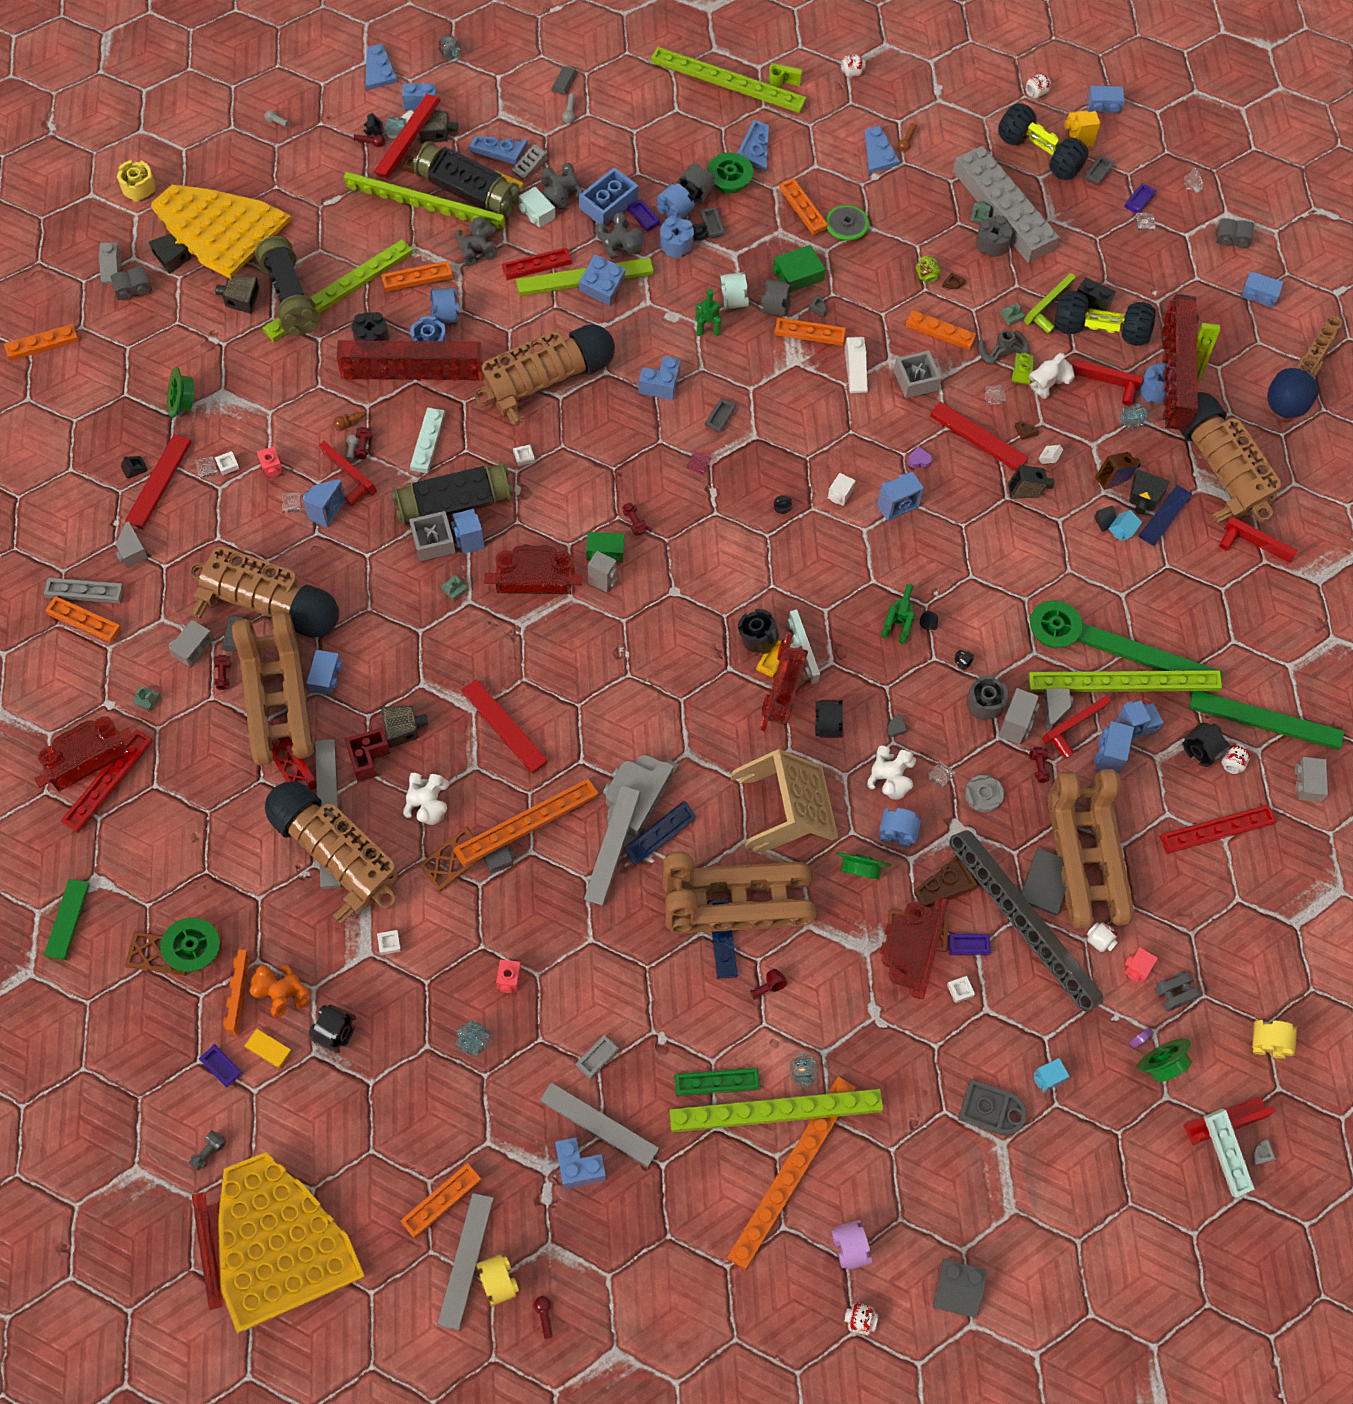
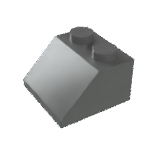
(959, 1288)

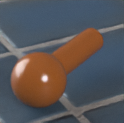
(904, 144)

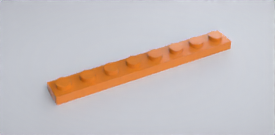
(525, 822)

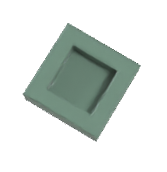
(980, 211)
(1012, 314)
(454, 587)
(146, 698)

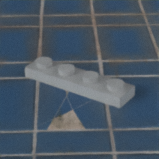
(84, 590)

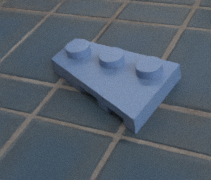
(378, 68)
(755, 145)
(498, 149)
(879, 151)

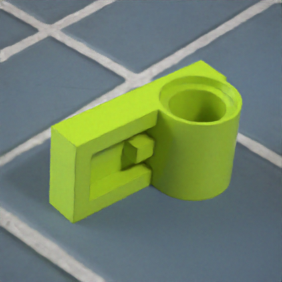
(783, 74)
(1022, 368)

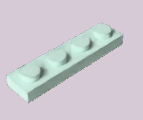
(427, 440)
(800, 638)
(1228, 1153)

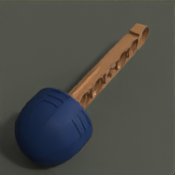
(1295, 388)

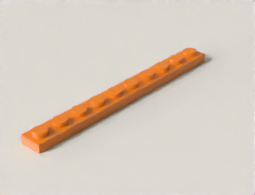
(784, 1184)

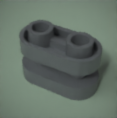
(1180, 980)

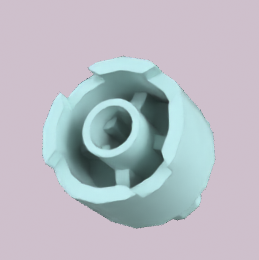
(734, 290)

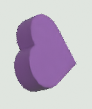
(919, 458)
(1141, 1037)

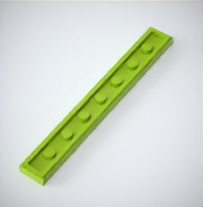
(571, 278)

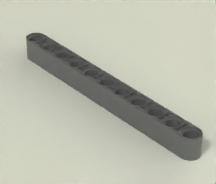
(1026, 920)

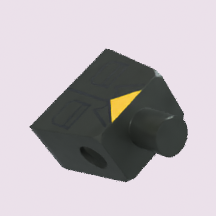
(169, 252)
(1146, 491)

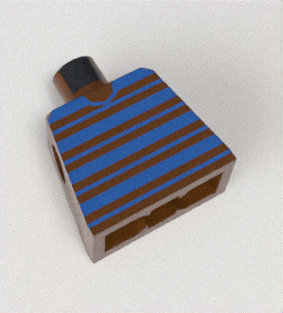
(1117, 469)

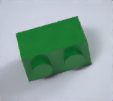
(607, 543)

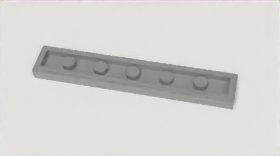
(612, 845)
(599, 1125)
(465, 1262)

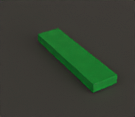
(67, 919)
(717, 1082)

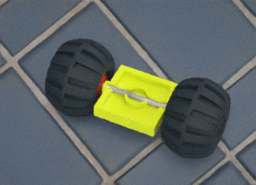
(1020, 123)
(1136, 325)

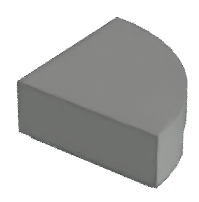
(1263, 1153)

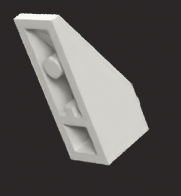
(856, 364)

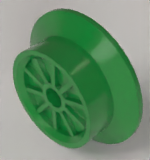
(731, 172)
(180, 393)
(1056, 624)
(862, 865)
(190, 944)
(1167, 1060)

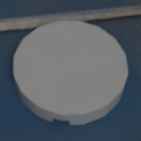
(984, 793)

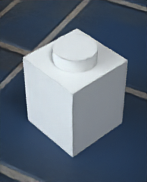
(841, 489)

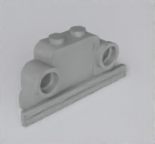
(646, 776)

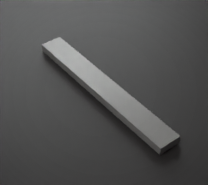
(327, 791)

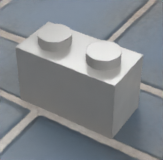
(602, 571)
(190, 643)
(1311, 779)

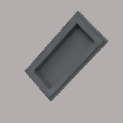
(564, 80)
(1098, 170)
(713, 222)
(720, 415)
(228, 642)

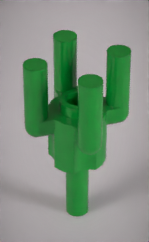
(708, 312)
(900, 614)

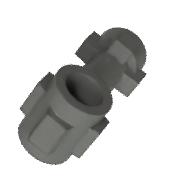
(215, 1141)

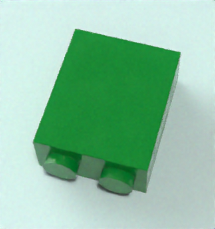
(799, 267)

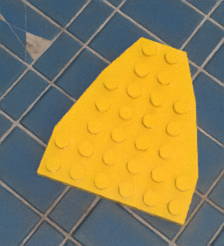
(218, 225)
(276, 1244)

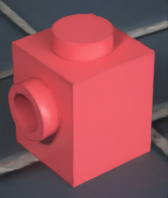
(270, 462)
(1139, 965)
(508, 976)

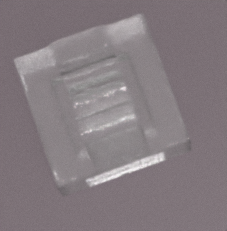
(1194, 180)

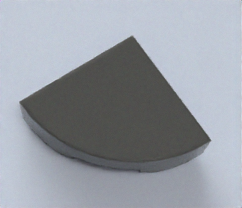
(818, 306)
(896, 726)

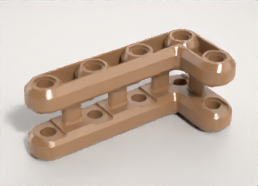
(258, 701)
(1107, 853)
(688, 890)

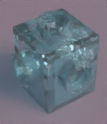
(472, 1038)

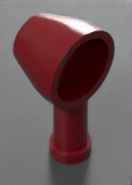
(775, 982)

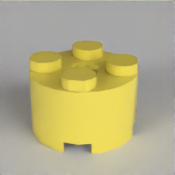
(136, 180)
(1274, 1038)
(496, 1279)

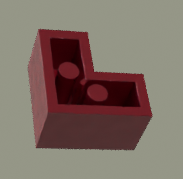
(363, 749)

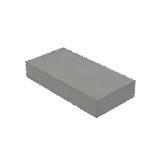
(597, 1057)

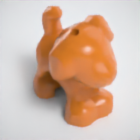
(265, 983)

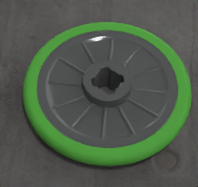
(847, 222)

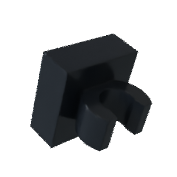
(373, 125)

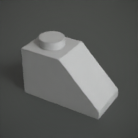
(109, 261)
(129, 547)
(1056, 706)

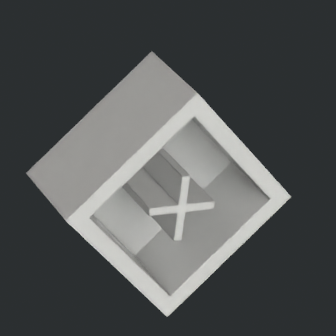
(917, 374)
(432, 536)
(1019, 716)

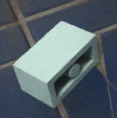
(536, 207)

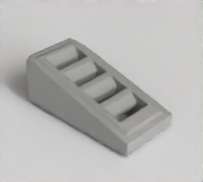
(534, 153)

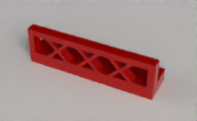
(299, 763)
(1239, 1116)

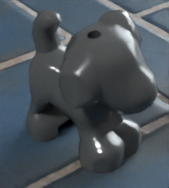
(560, 185)
(480, 231)
(630, 240)

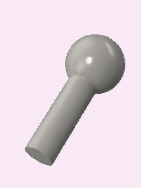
(271, 116)
(568, 116)
(352, 442)

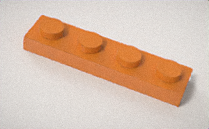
(803, 206)
(416, 276)
(940, 329)
(810, 331)
(41, 342)
(83, 619)
(238, 984)
(440, 1200)

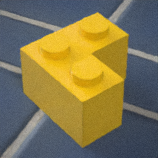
(1083, 126)

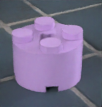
(852, 1245)

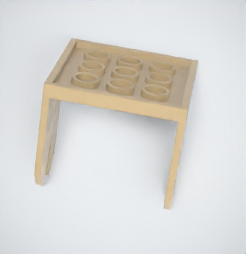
(803, 797)

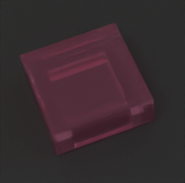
(699, 462)

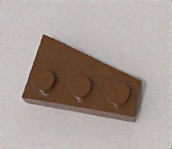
(948, 883)

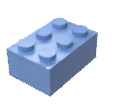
(608, 196)

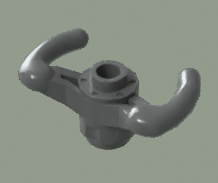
(1004, 345)

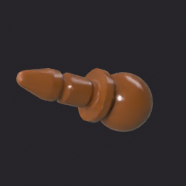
(341, 422)

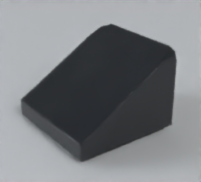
(133, 466)
(1105, 517)

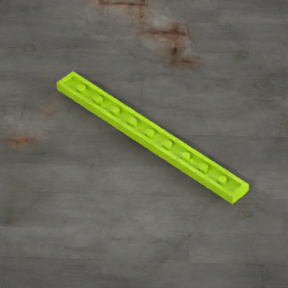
(728, 79)
(422, 200)
(349, 283)
(1126, 681)
(776, 1110)

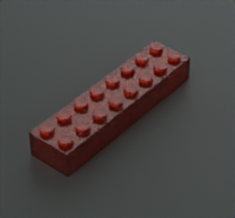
(410, 360)
(1180, 362)

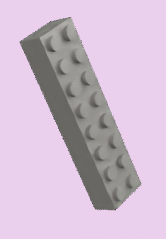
(992, 185)

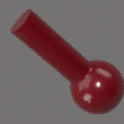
(377, 140)
(542, 1306)

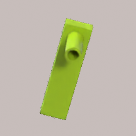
(1035, 314)
(1205, 342)

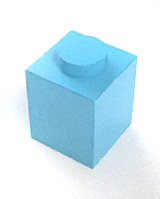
(1125, 525)
(1050, 1075)

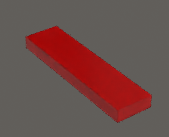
(536, 263)

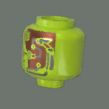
(928, 269)

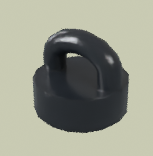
(700, 231)
(782, 504)
(929, 620)
(966, 659)

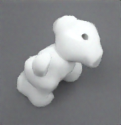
(1049, 373)
(884, 768)
(425, 794)

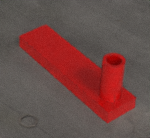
(1129, 381)
(364, 484)
(1238, 528)
(1055, 734)

